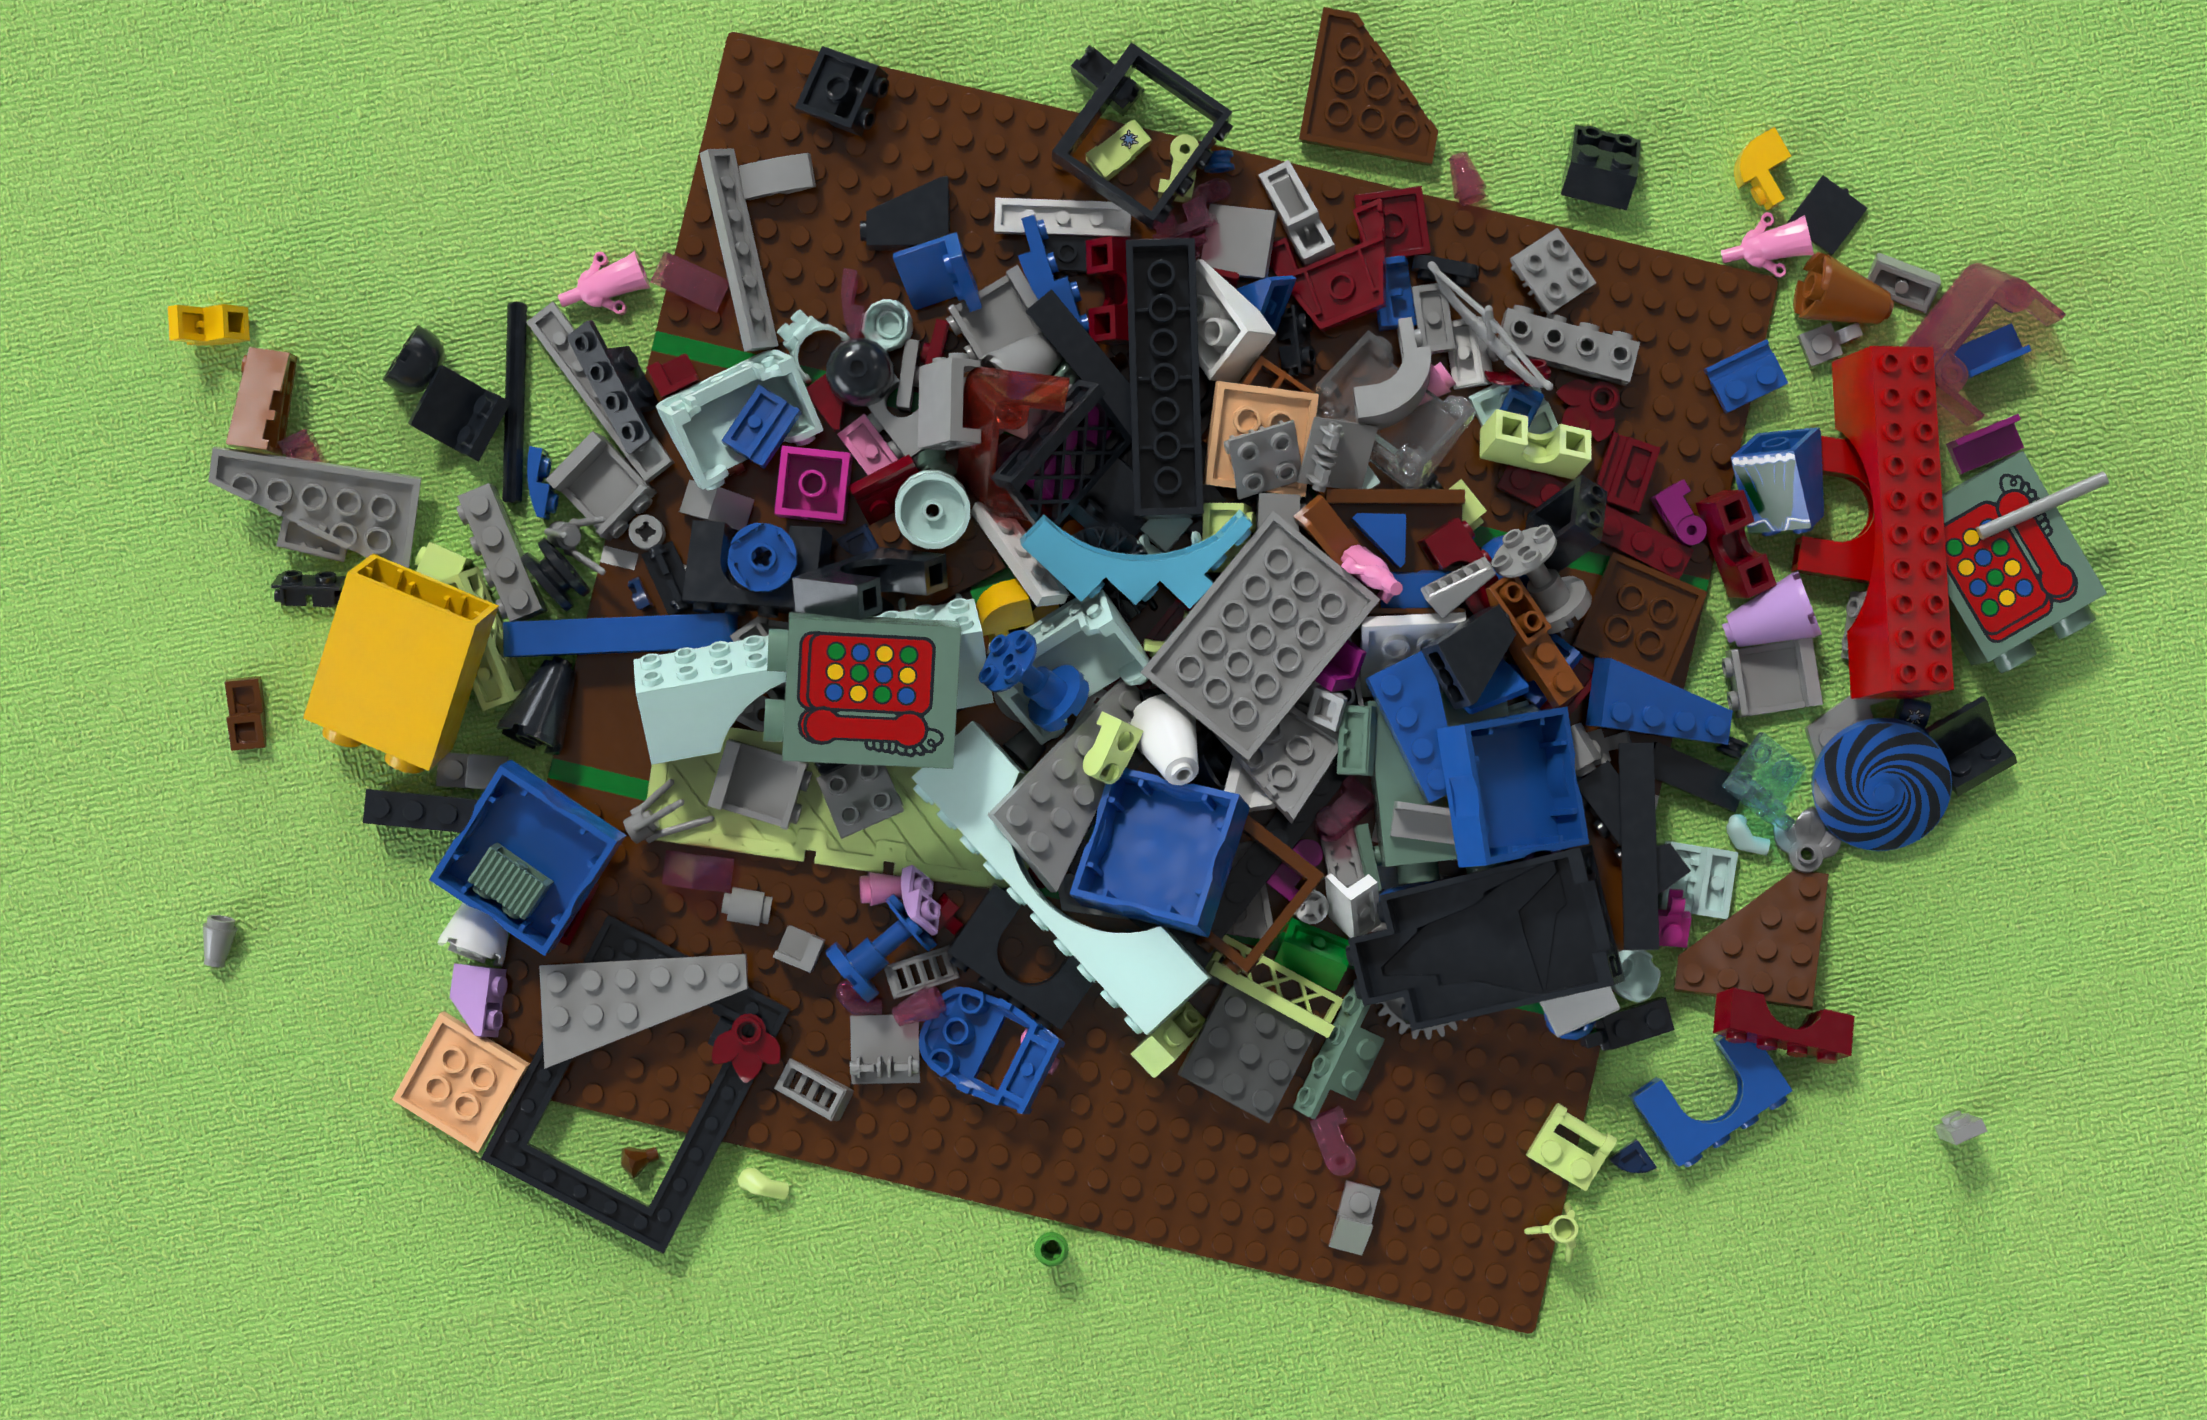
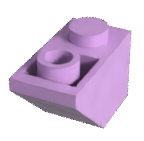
(479, 997)

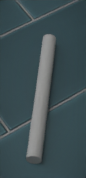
(2042, 505)

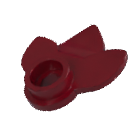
(1511, 378)
(1585, 411)
(746, 1052)

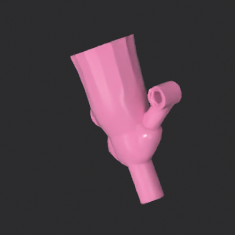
(1762, 246)
(616, 279)
(1371, 571)

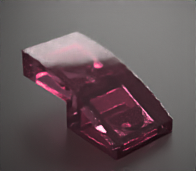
(690, 281)
(852, 313)

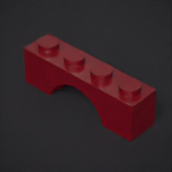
(1746, 1017)

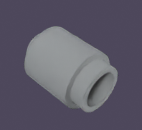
(747, 906)

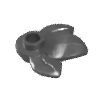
(1810, 835)

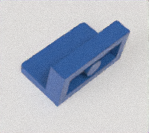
(1991, 350)

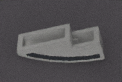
(1297, 214)

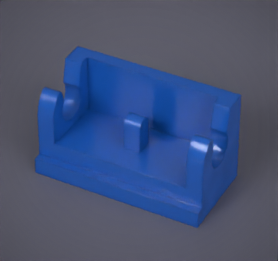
(1398, 295)

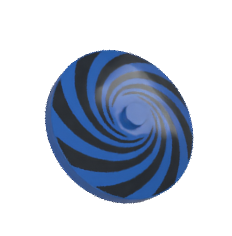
(1881, 784)

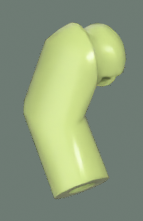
(759, 1184)

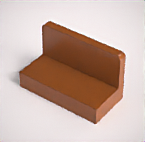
(1325, 528)

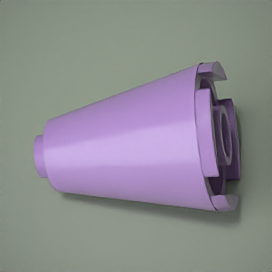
(1774, 616)

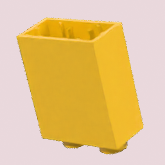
(399, 664)

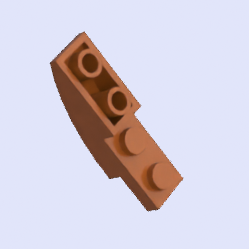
(1532, 646)

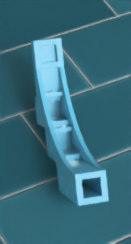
(1084, 567)

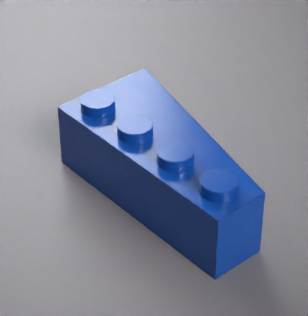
(1644, 704)
(1413, 710)

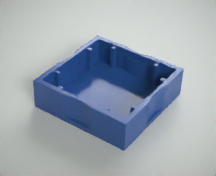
(1512, 787)
(546, 833)
(1160, 851)

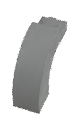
(1398, 396)

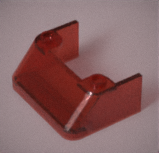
(1002, 401)

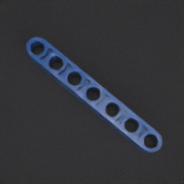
(616, 634)

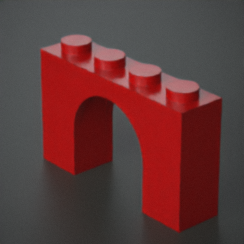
(1836, 559)

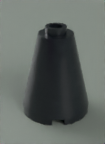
(542, 708)

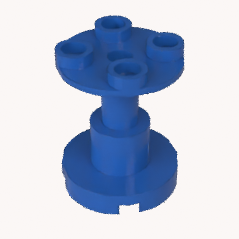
(762, 557)
(1051, 693)
(870, 957)

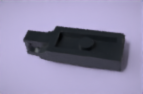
(1630, 1025)

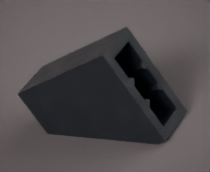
(909, 218)
(1470, 654)

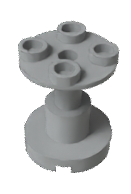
(1555, 595)

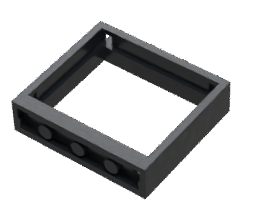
(1133, 59)

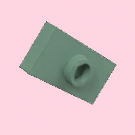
(1357, 741)
(1369, 854)

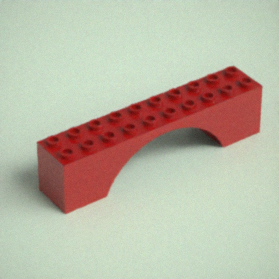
(1903, 628)

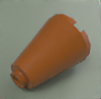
(1839, 294)

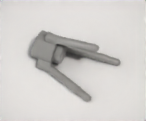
(567, 536)
(643, 824)

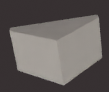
(717, 505)

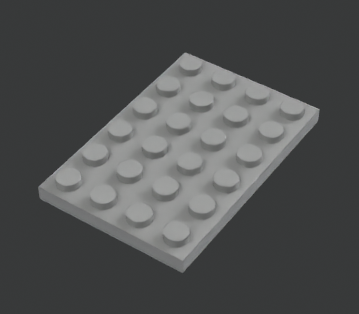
(1260, 635)

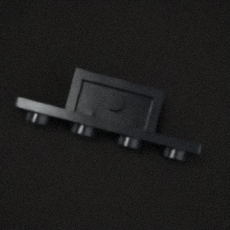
(617, 383)

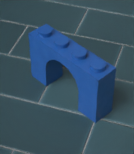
(1684, 1138)

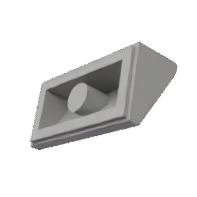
(1905, 282)

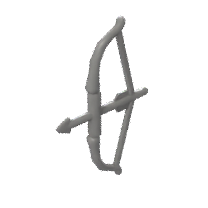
(1488, 330)

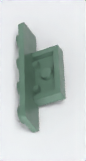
(1342, 1059)

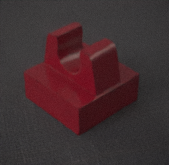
(947, 916)

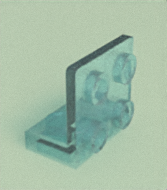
(1765, 780)

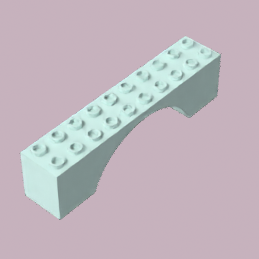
(698, 693)
(1139, 971)

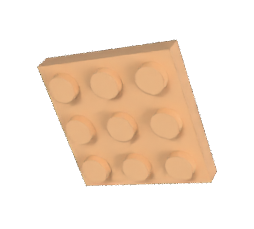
(1247, 407)
(460, 1082)

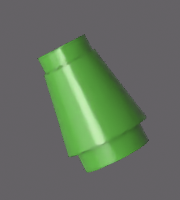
(1047, 1257)

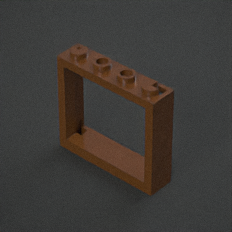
(1301, 867)

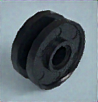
(555, 574)

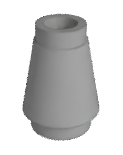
(218, 938)

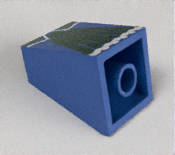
(1782, 480)

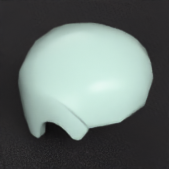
(887, 324)
(1640, 976)

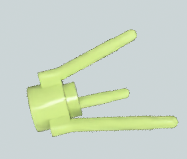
(1561, 1230)

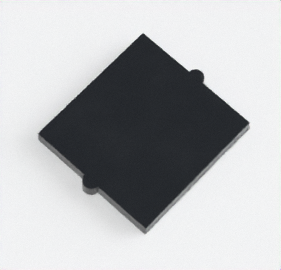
(1829, 214)

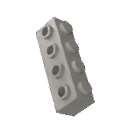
(1570, 346)
(502, 553)

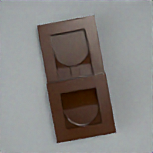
(246, 713)

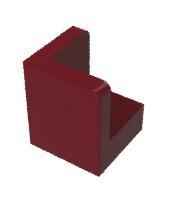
(673, 375)

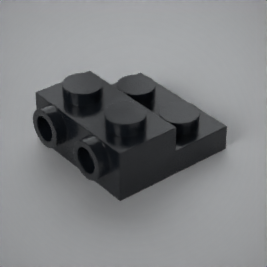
(843, 91)

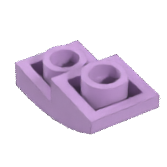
(918, 900)

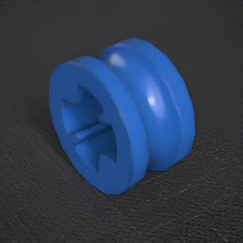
(1220, 162)

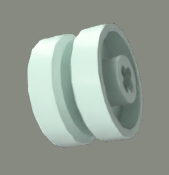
(932, 488)

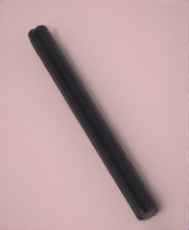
(516, 395)

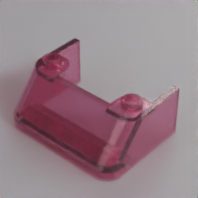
(1959, 314)

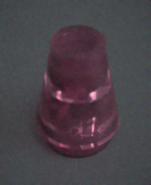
(1466, 181)
(920, 1006)

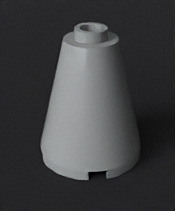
(1028, 355)

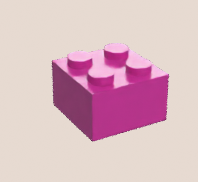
(813, 484)

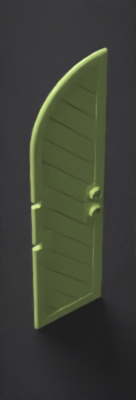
(905, 839)

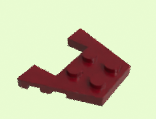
(1346, 282)

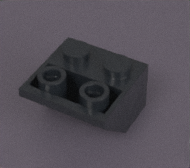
(1601, 167)

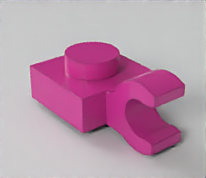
(1674, 921)

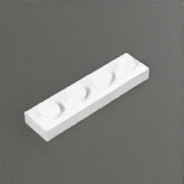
(1063, 217)
(1005, 536)

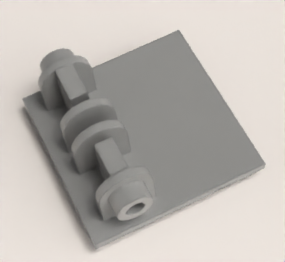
(1552, 271)
(1337, 454)
(1264, 458)
(859, 797)
(883, 1050)

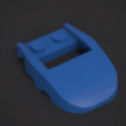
(963, 1036)

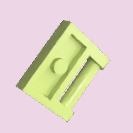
(1565, 1157)

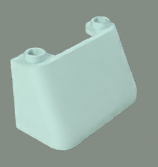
(704, 413)
(1092, 640)

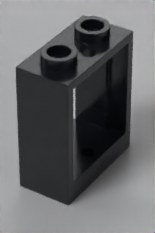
(1576, 519)

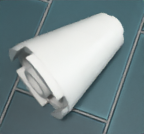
(1168, 738)
(475, 936)

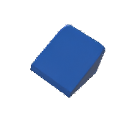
(1522, 401)

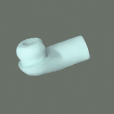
(1743, 838)

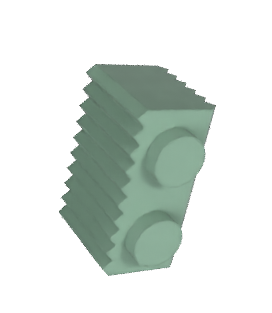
(510, 882)

